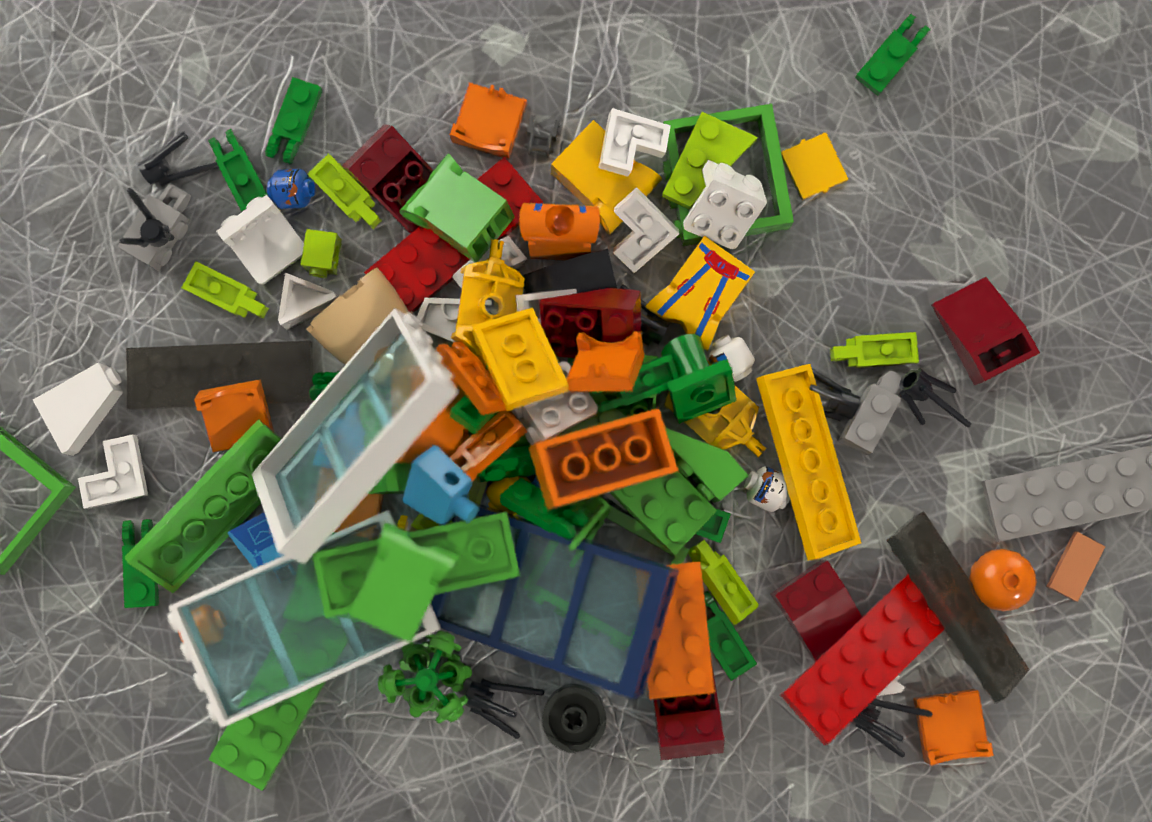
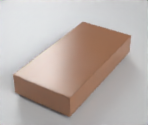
(1075, 566)

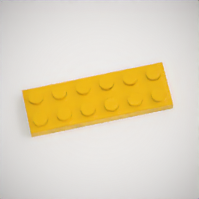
(808, 462)

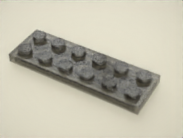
(175, 374)
(958, 606)

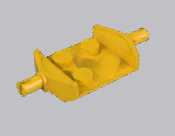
(484, 281)
(728, 426)

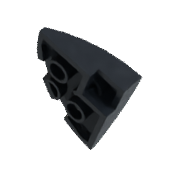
(581, 273)

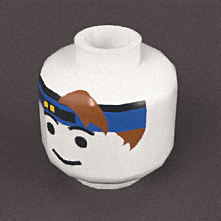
(737, 354)
(767, 489)

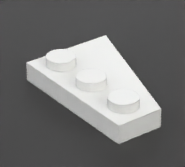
(441, 315)

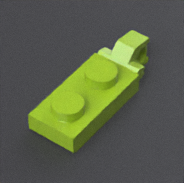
(344, 191)
(223, 291)
(878, 350)
(723, 582)

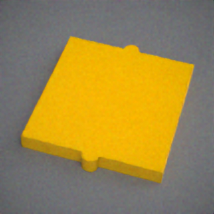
(814, 166)

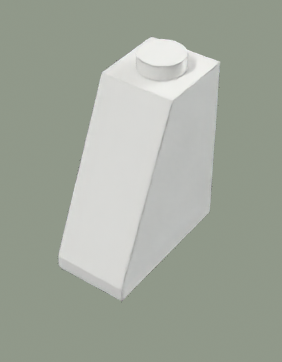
(79, 406)

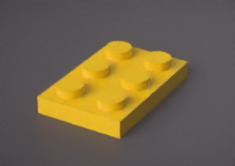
(520, 359)

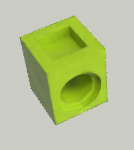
(321, 253)

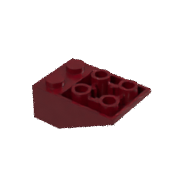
(389, 171)
(602, 314)
(984, 330)
(689, 725)

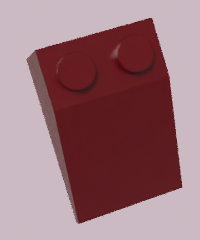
(817, 607)

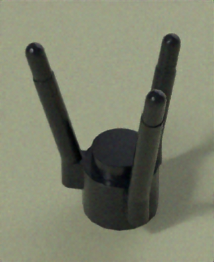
(156, 167)
(151, 231)
(652, 325)
(918, 386)
(841, 400)
(481, 699)
(868, 719)

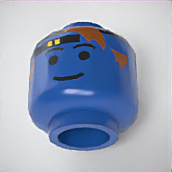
(290, 188)

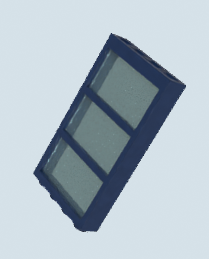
(571, 611)

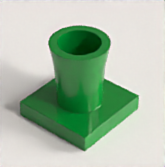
(700, 385)

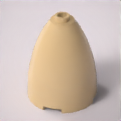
(356, 315)

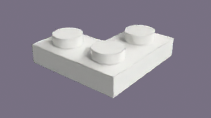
(630, 133)
(650, 230)
(124, 476)

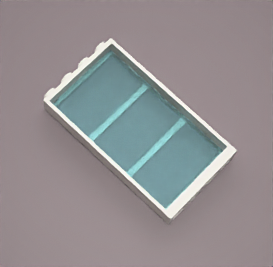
(352, 435)
(269, 633)

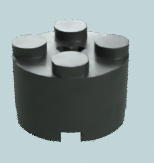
(579, 735)

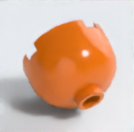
(1003, 579)

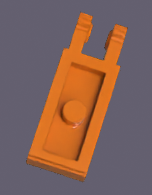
(471, 377)
(488, 443)

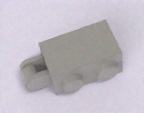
(172, 217)
(872, 414)

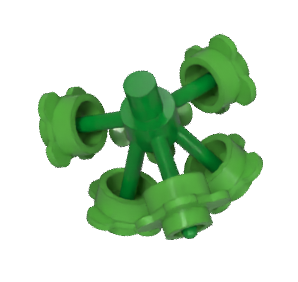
(422, 695)

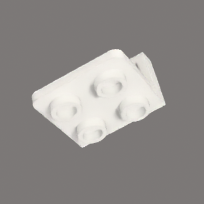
(725, 205)
(262, 239)
(555, 414)

